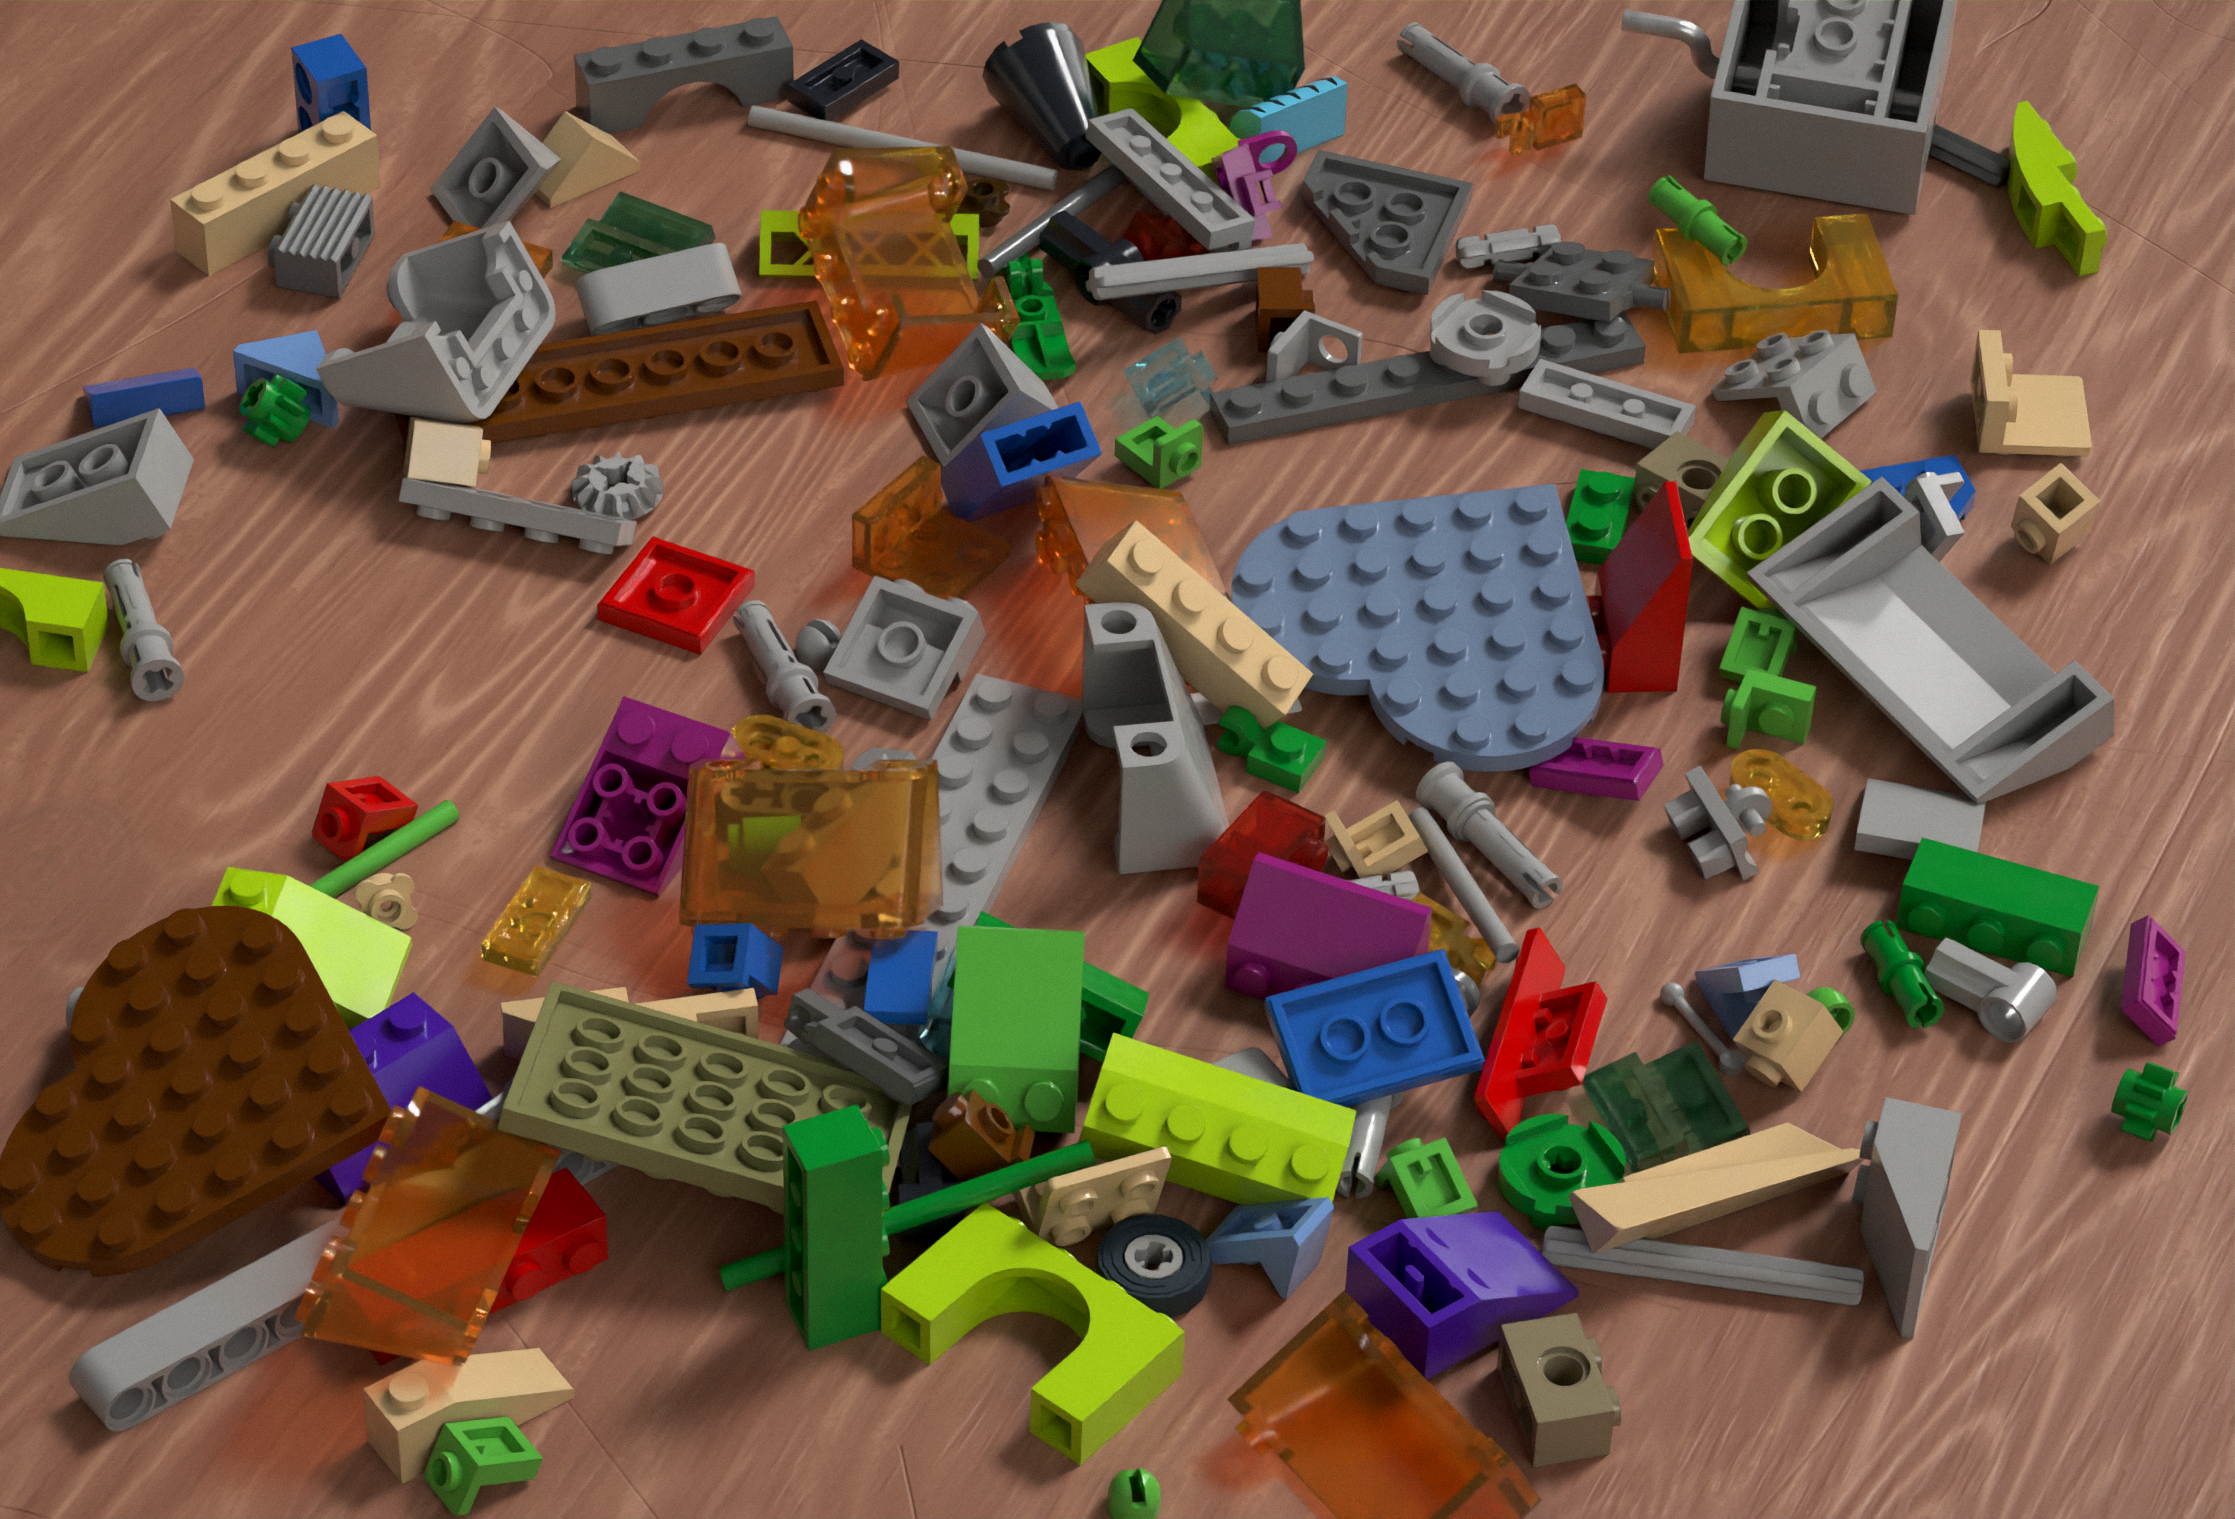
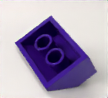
(405, 1050)

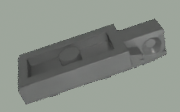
(867, 1047)

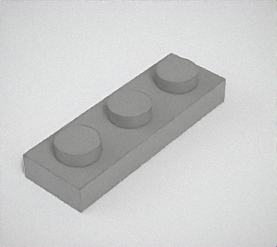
(1604, 405)

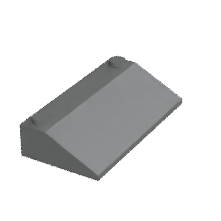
(1932, 649)

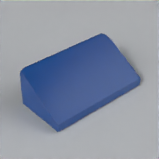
(126, 398)

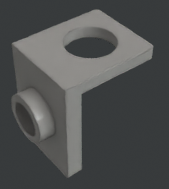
(1304, 343)

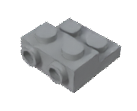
(906, 646)

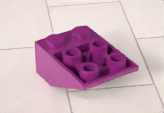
(635, 796)

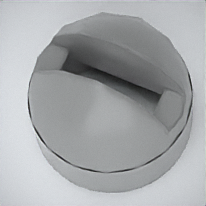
(817, 643)

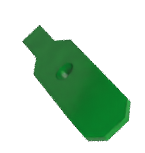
(1040, 334)

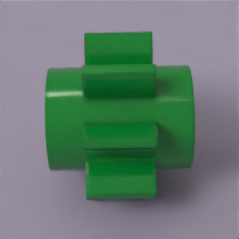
(274, 410)
(2149, 1101)

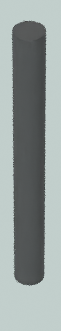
(1029, 236)

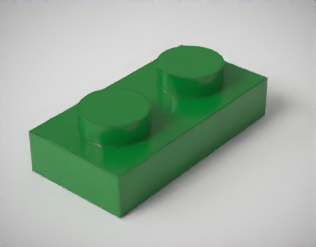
(1599, 514)

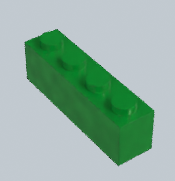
(834, 1225)

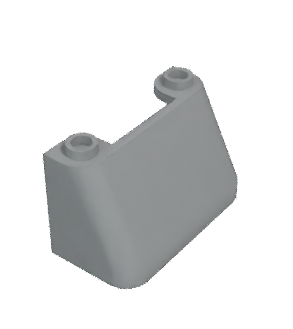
(466, 331)

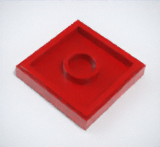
(676, 595)

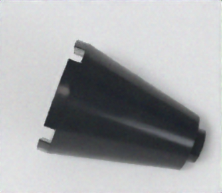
(1047, 91)

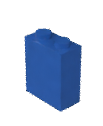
(1011, 461)

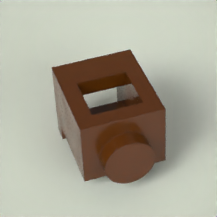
(1279, 302)
(977, 1137)

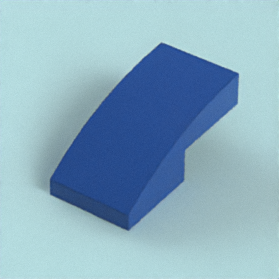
(901, 978)

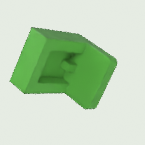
(1161, 451)

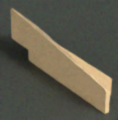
(1707, 1185)

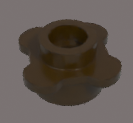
(987, 200)

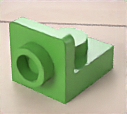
(1759, 643)
(1768, 707)
(1426, 1179)
(478, 1455)

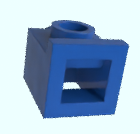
(730, 967)

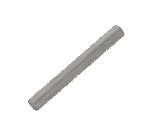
(1193, 271)
(1709, 1267)

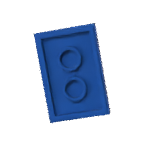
(1375, 1031)

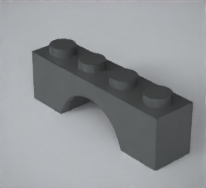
(625, 81)

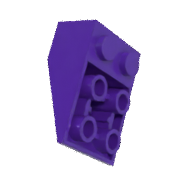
(1451, 1284)

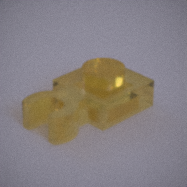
(1449, 933)

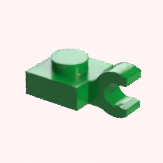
(1274, 754)

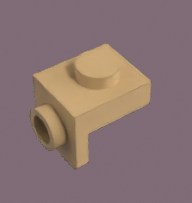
(1375, 843)

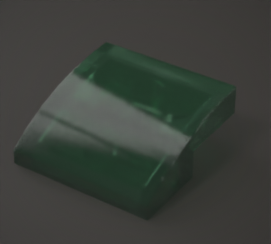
(633, 232)
(1664, 1106)

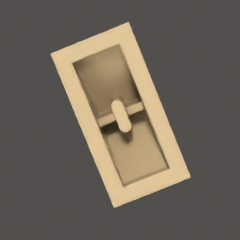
(587, 160)

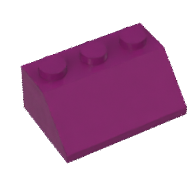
(1315, 927)

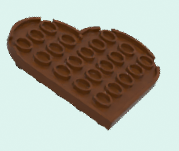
(194, 1097)

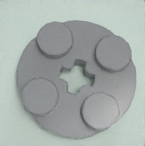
(1461, 340)

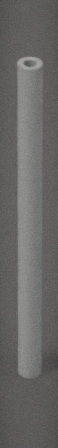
(863, 138)

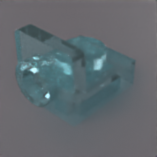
(1170, 377)

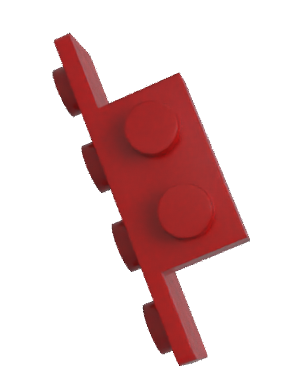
(1539, 1037)

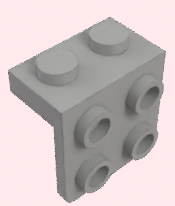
(1812, 376)

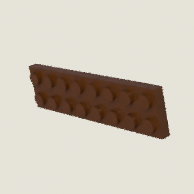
(663, 372)

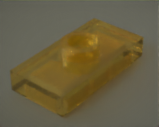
(536, 921)

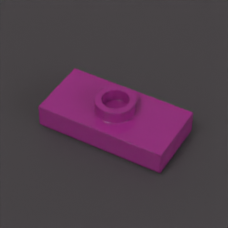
(1600, 769)
(2153, 980)

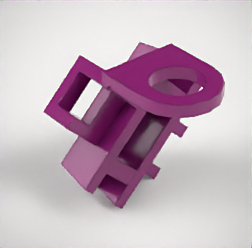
(1240, 170)

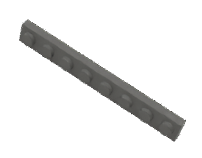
(1407, 383)

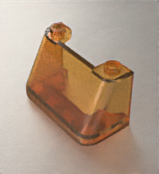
(1373, 1429)

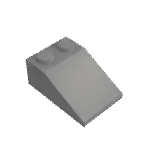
(99, 485)
(1905, 1198)

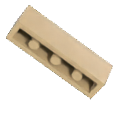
(251, 201)
(1206, 633)

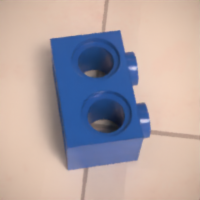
(329, 81)

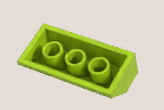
(1220, 1126)

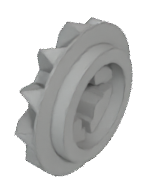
(623, 500)

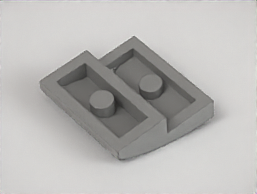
(1901, 814)

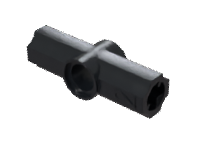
(1082, 249)

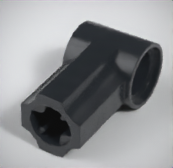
(922, 1176)

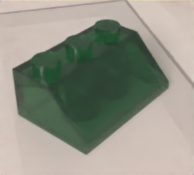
(1224, 49)

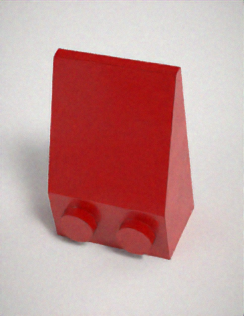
(1644, 599)

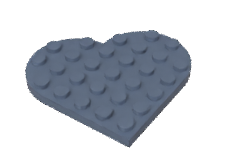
(1441, 611)

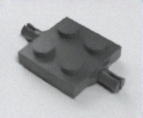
(1584, 282)

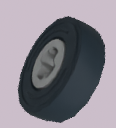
(1160, 1240)

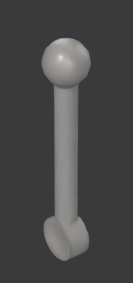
(1730, 1061)

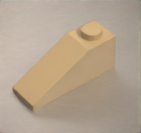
(414, 1403)

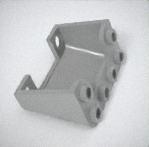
(1135, 699)

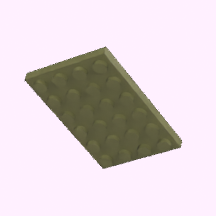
(678, 1095)

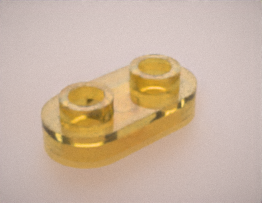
(787, 745)
(1798, 802)

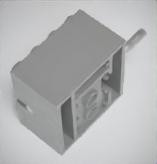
(1823, 103)

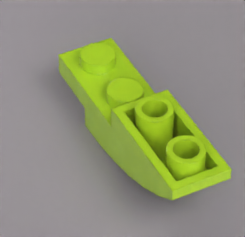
(2044, 194)

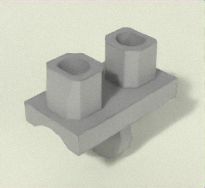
(1728, 820)

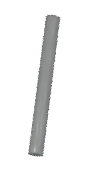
(1464, 886)

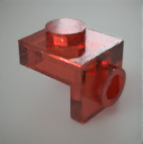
(1161, 237)

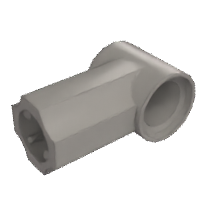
(2005, 998)

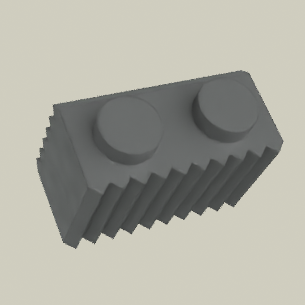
(323, 241)

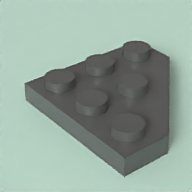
(1388, 216)

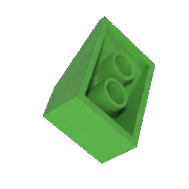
(1019, 1022)

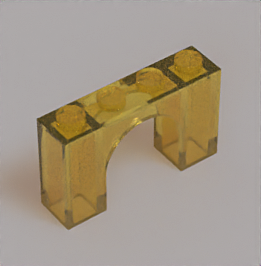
(1724, 313)

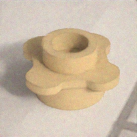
(388, 887)

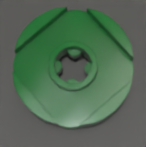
(1549, 1140)

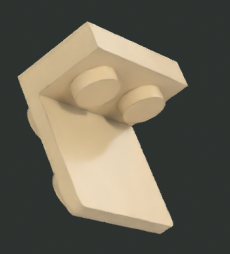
(2025, 410)
(1094, 1197)

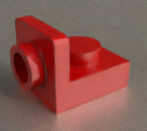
(357, 808)

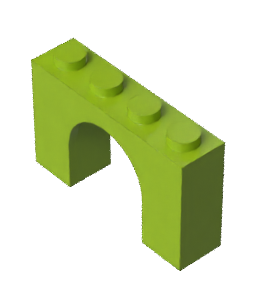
(1001, 1267)

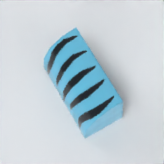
(1307, 113)

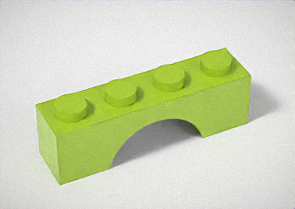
(1185, 121)
(54, 617)

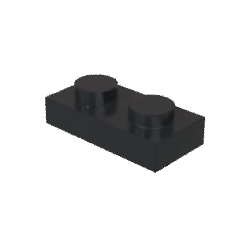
(843, 81)

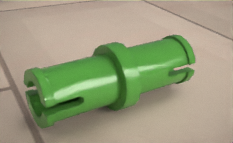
(1697, 220)

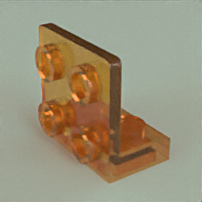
(913, 539)

